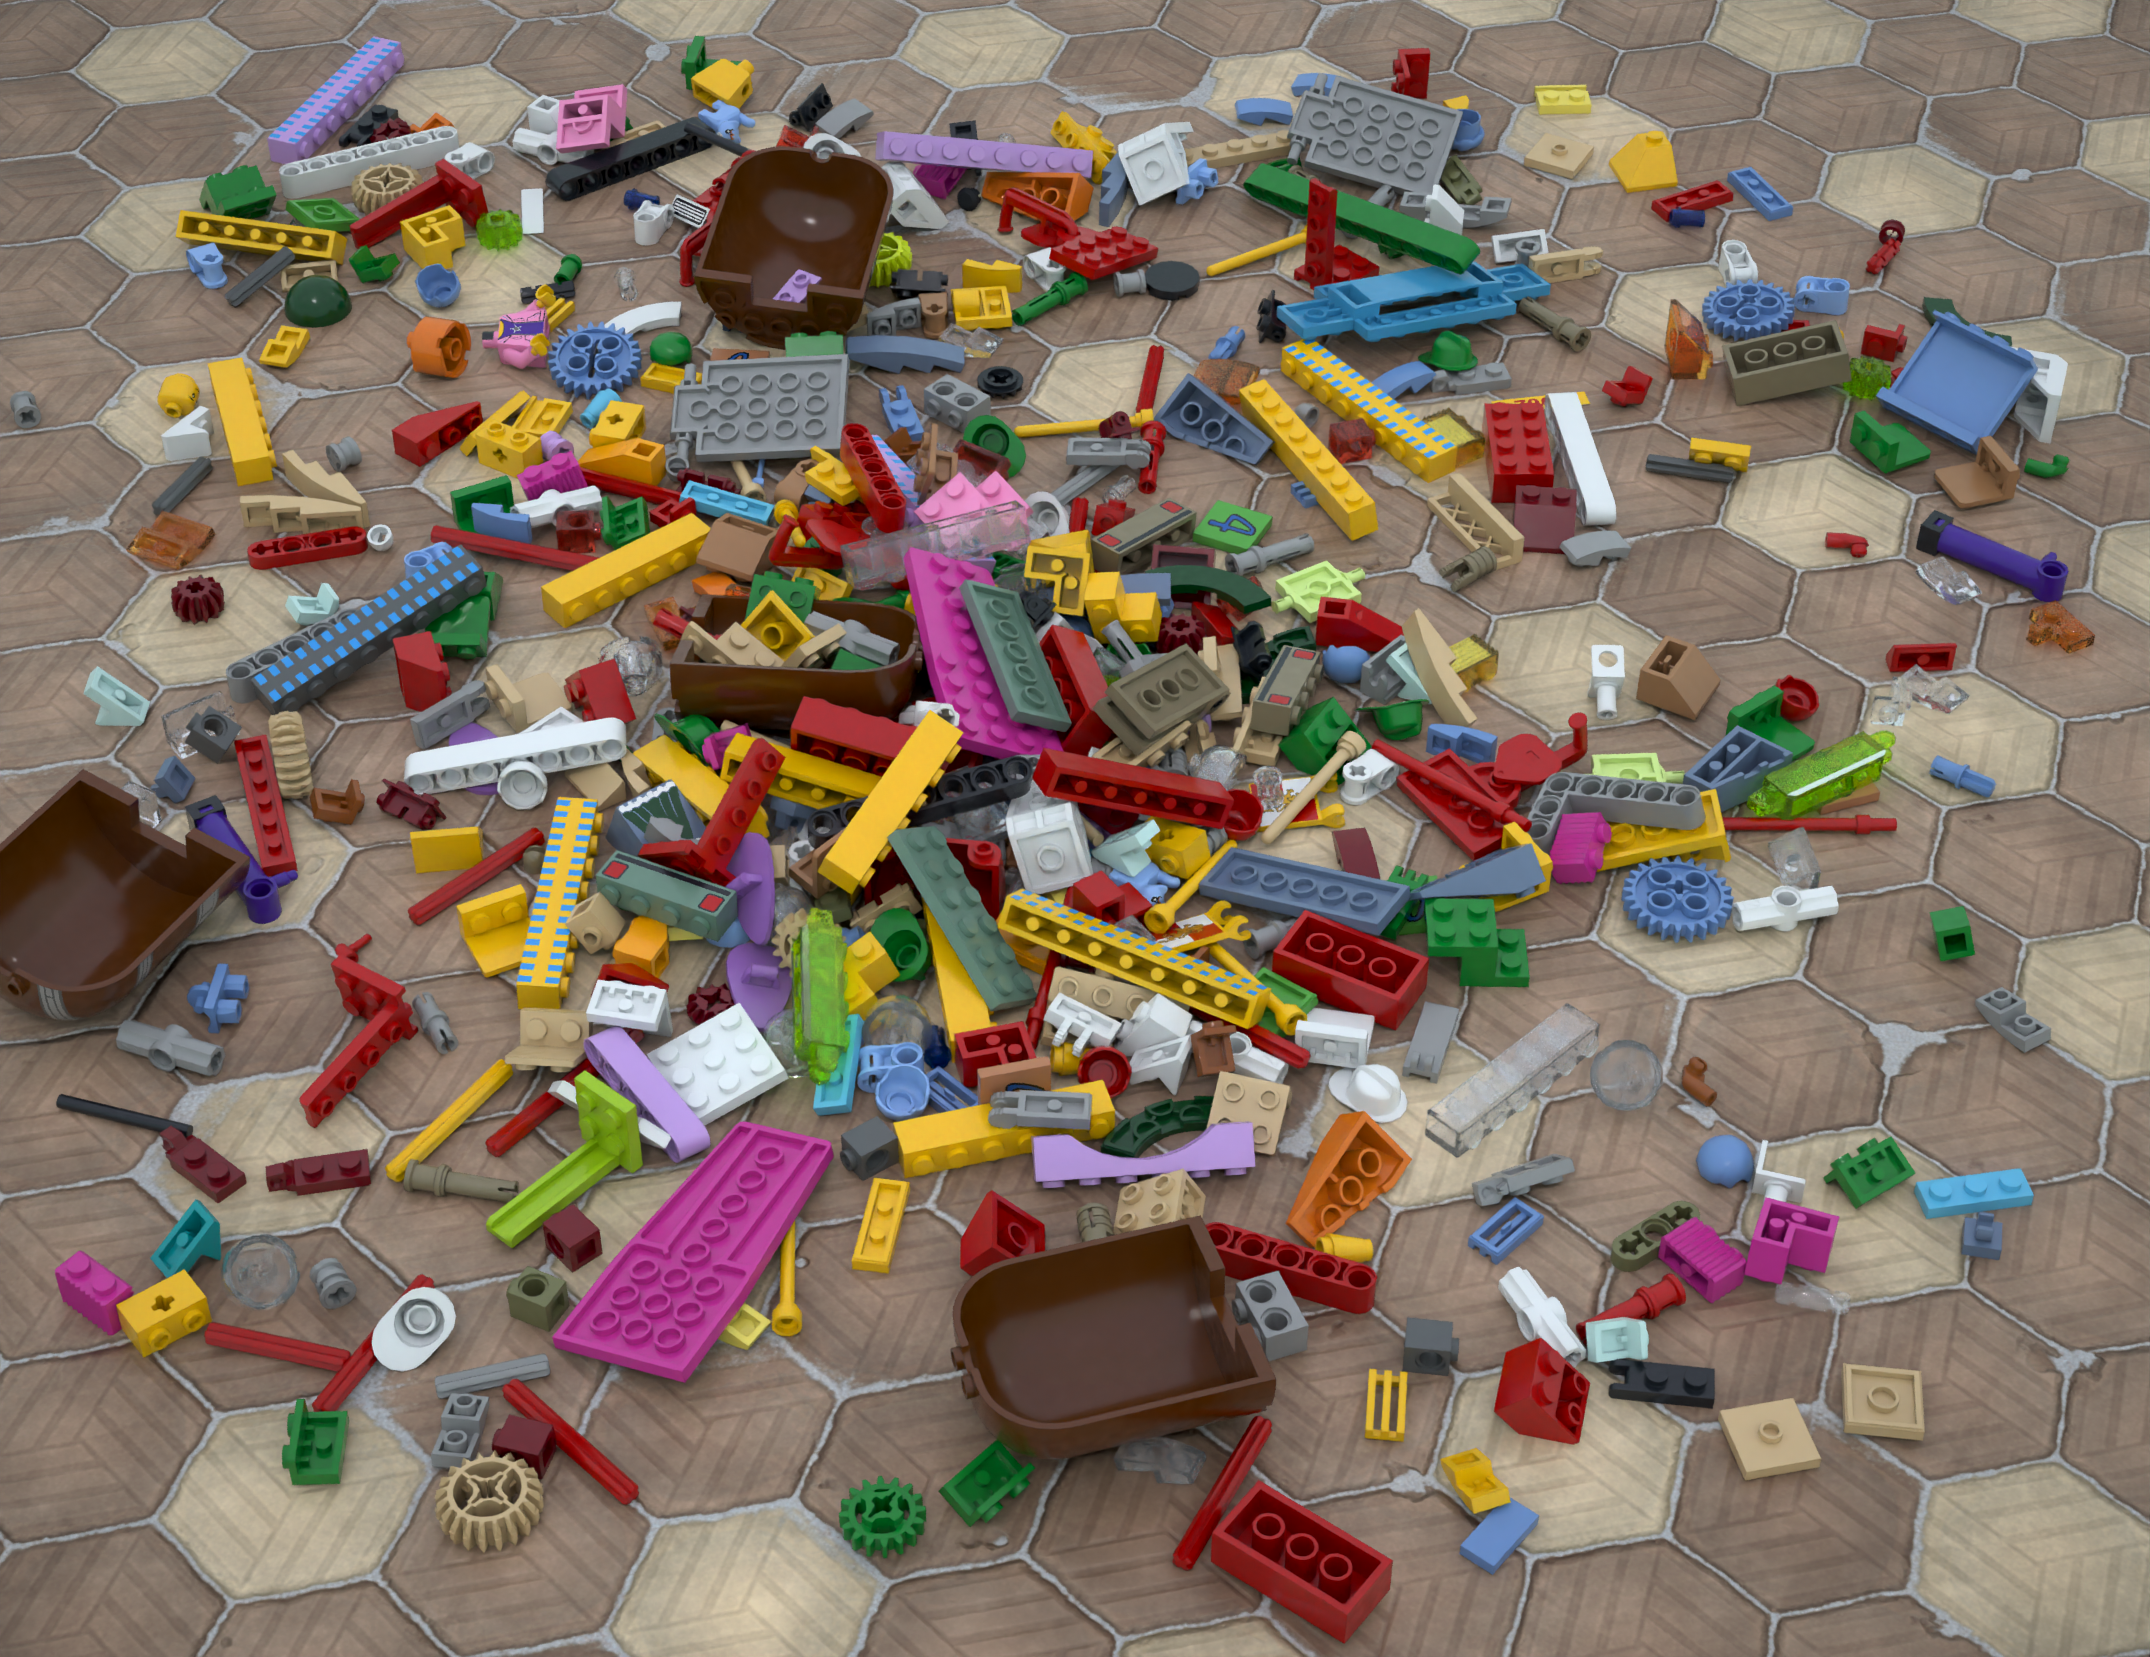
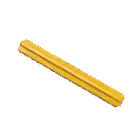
(450, 1119)

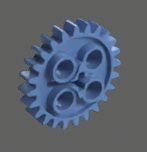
(1748, 310)
(575, 356)
(1677, 899)

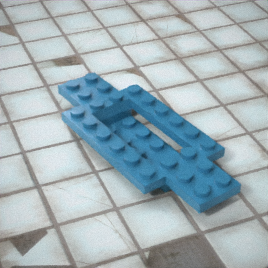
(1357, 302)

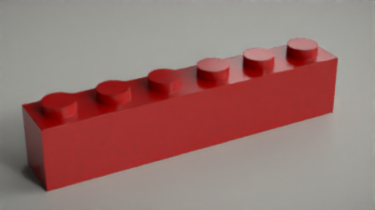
(1132, 788)

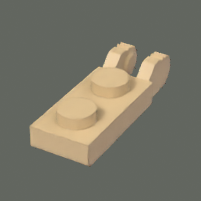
(1566, 264)

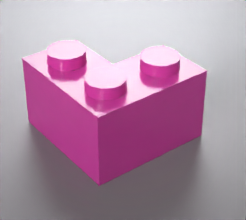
(1791, 1236)

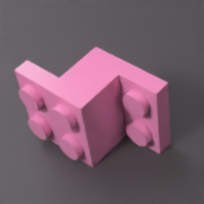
(591, 119)
(962, 497)

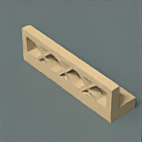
(1484, 520)

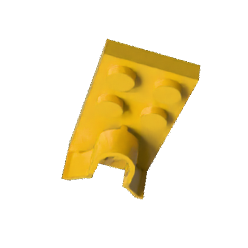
(1639, 843)

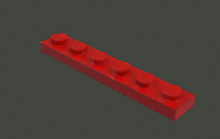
(265, 805)

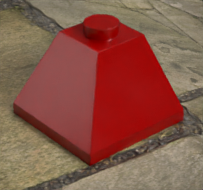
(998, 1234)

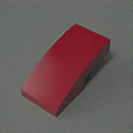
(1355, 852)

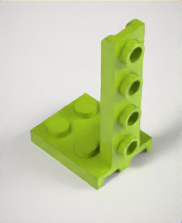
(612, 1140)

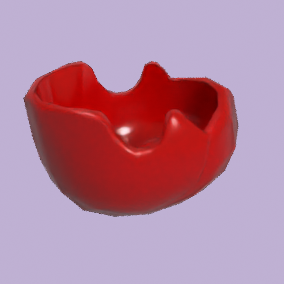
(1798, 700)
(1244, 815)
(1108, 1065)

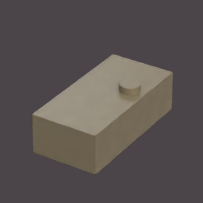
(1786, 363)

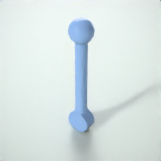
(758, 479)

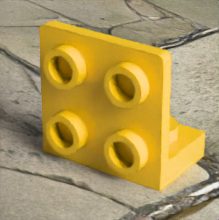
(496, 929)

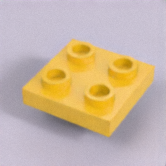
(981, 307)

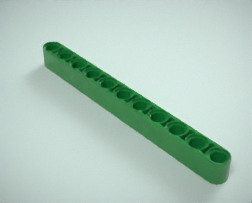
(1368, 220)

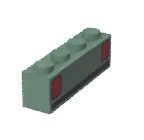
(667, 895)

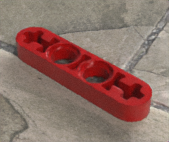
(341, 542)

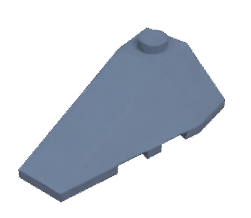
(1207, 420)
(1496, 874)

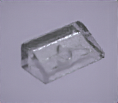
(1795, 860)

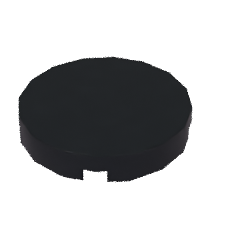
(1171, 280)

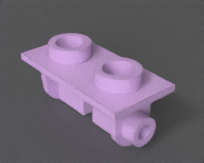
(796, 288)

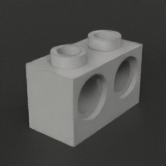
(955, 402)
(1273, 1315)

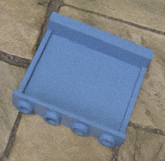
(1959, 382)

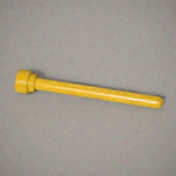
(1258, 253)
(1077, 426)
(788, 507)
(1161, 916)
(1285, 1014)
(787, 1315)

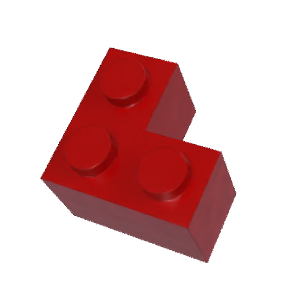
(600, 693)
(1106, 901)
(990, 1048)

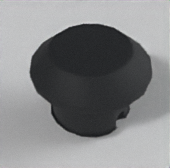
(968, 198)

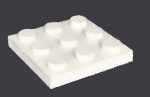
(719, 1064)

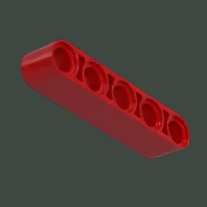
(872, 478)
(1305, 1271)

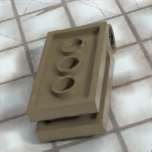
(1160, 698)

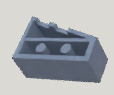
(1737, 766)

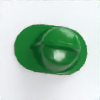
(1450, 353)
(997, 437)
(1399, 719)
(689, 732)
(904, 943)

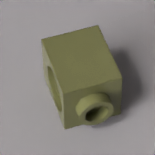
(537, 1298)

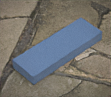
(1760, 193)

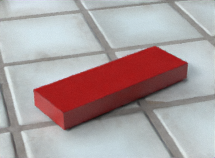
(1696, 198)

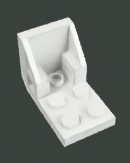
(1156, 161)
(921, 208)
(2041, 398)
(1048, 841)

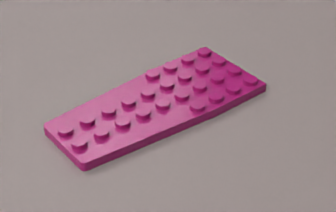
(958, 662)
(698, 1255)

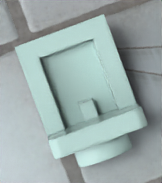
(313, 609)
(1617, 1339)

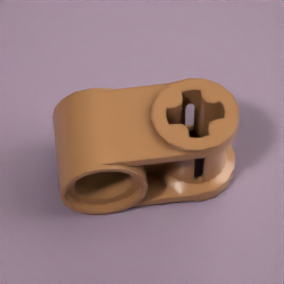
(934, 314)
(795, 484)

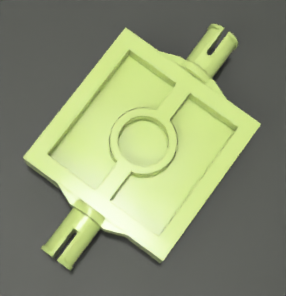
(1305, 588)
(1634, 766)

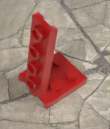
(447, 187)
(1323, 261)
(728, 824)
(380, 1002)

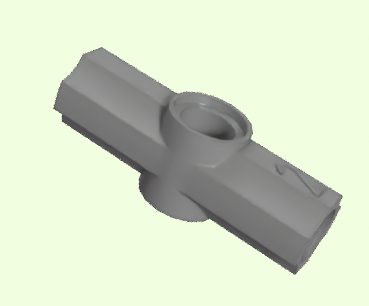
(857, 640)
(170, 1047)

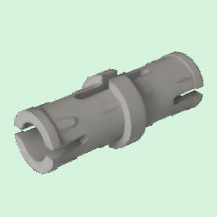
(435, 1023)

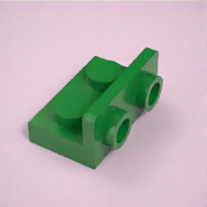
(1871, 1172)

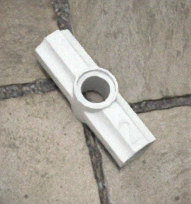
(544, 147)
(544, 510)
(915, 713)
(1784, 908)
(1250, 1060)
(1540, 1315)

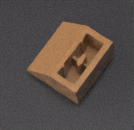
(737, 547)
(1677, 678)

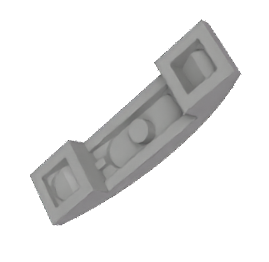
(1491, 211)

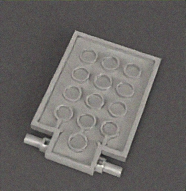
(1373, 135)
(761, 408)

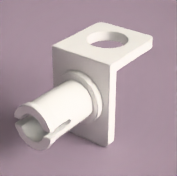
(1606, 681)
(1776, 1185)

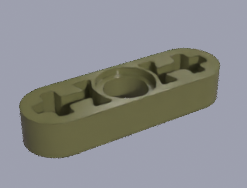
(1649, 1249)

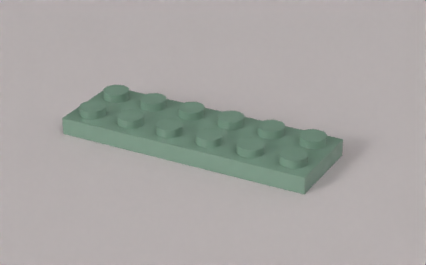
(1015, 656)
(963, 917)

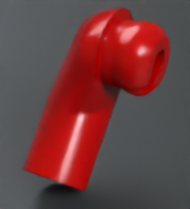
(1847, 541)

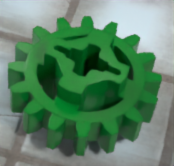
(882, 1517)

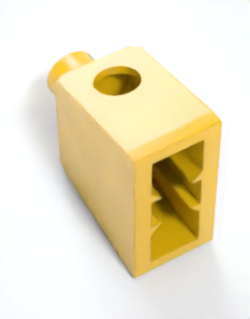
(724, 82)

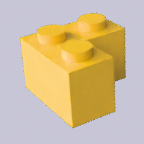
(433, 236)
(1068, 571)
(1107, 602)
(868, 971)

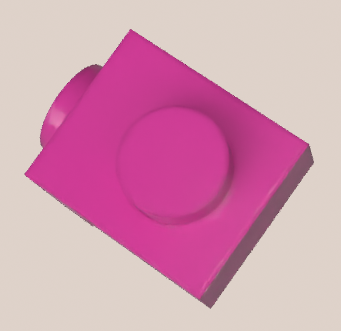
(718, 742)

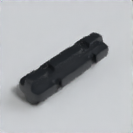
(567, 290)

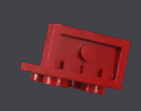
(1411, 72)

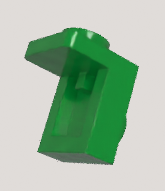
(372, 268)

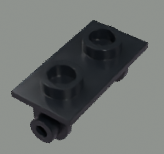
(812, 108)
(908, 285)
(1269, 324)
(1038, 610)
(1252, 649)

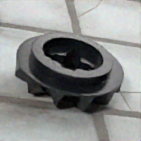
(1000, 381)

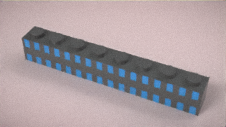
(369, 632)

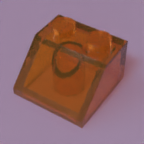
(1686, 344)

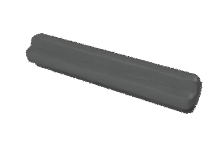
(260, 276)
(1689, 468)
(182, 485)

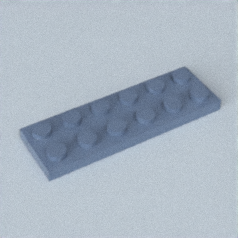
(1297, 886)

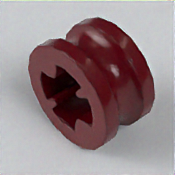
(1893, 225)

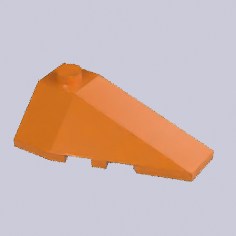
(1063, 190)
(1346, 1174)

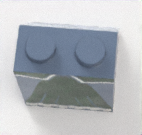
(632, 817)

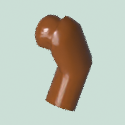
(1694, 1084)

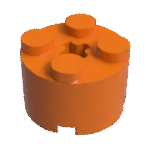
(439, 347)

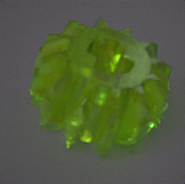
(499, 229)
(1867, 377)

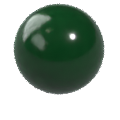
(317, 302)

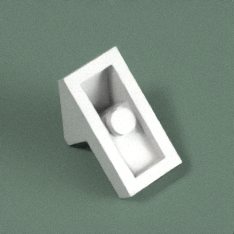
(189, 436)
(1164, 1060)

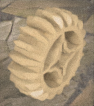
(382, 185)
(290, 755)
(489, 1513)

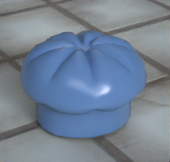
(1469, 132)

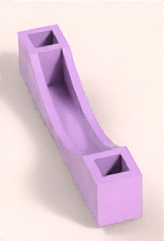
(1218, 1147)

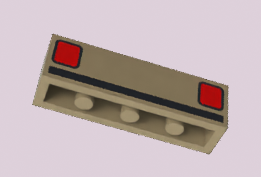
(1132, 541)
(1286, 690)

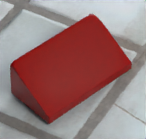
(1215, 622)
(1927, 656)

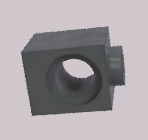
(211, 746)
(869, 1148)
(1429, 1346)

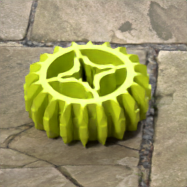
(893, 255)

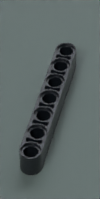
(626, 160)
(939, 804)

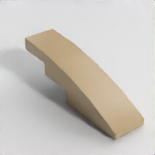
(316, 483)
(298, 513)
(1433, 665)

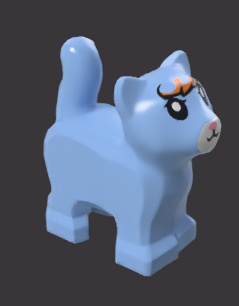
(726, 120)
(1147, 881)

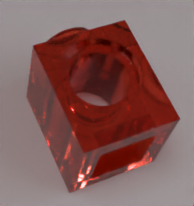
(1351, 440)
(577, 531)

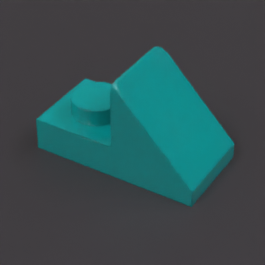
(193, 1235)

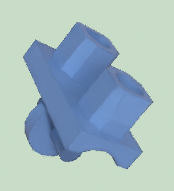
(215, 997)

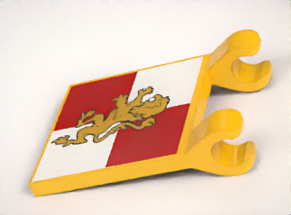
(1311, 813)
(1203, 929)

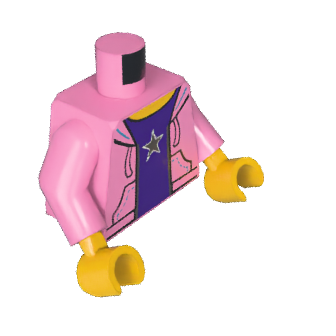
(524, 334)

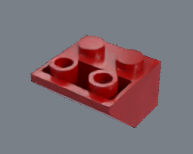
(420, 670)
(1542, 1393)

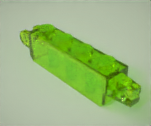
(1823, 776)
(819, 995)

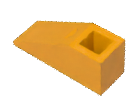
(628, 459)
(644, 945)

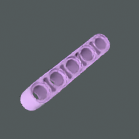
(640, 1082)

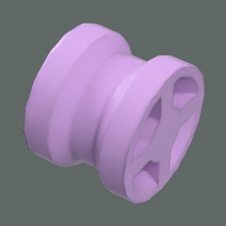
(553, 443)

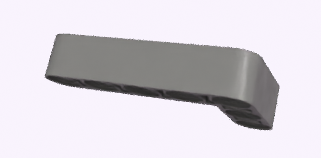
(1617, 800)

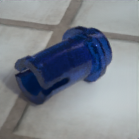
(634, 199)
(1683, 217)
(938, 1052)

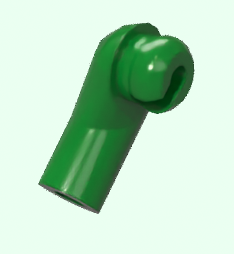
(2047, 470)

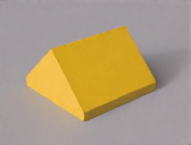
(777, 626)
(447, 849)

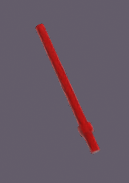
(1498, 810)
(1859, 824)
(1036, 1014)

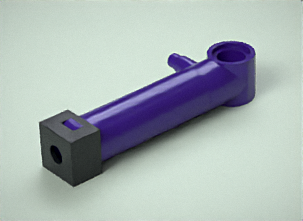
(2043, 576)
(257, 891)

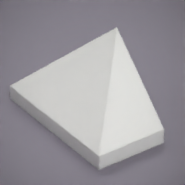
(1505, 244)

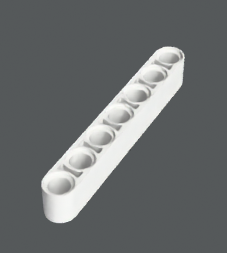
(340, 168)
(1580, 458)
(484, 760)

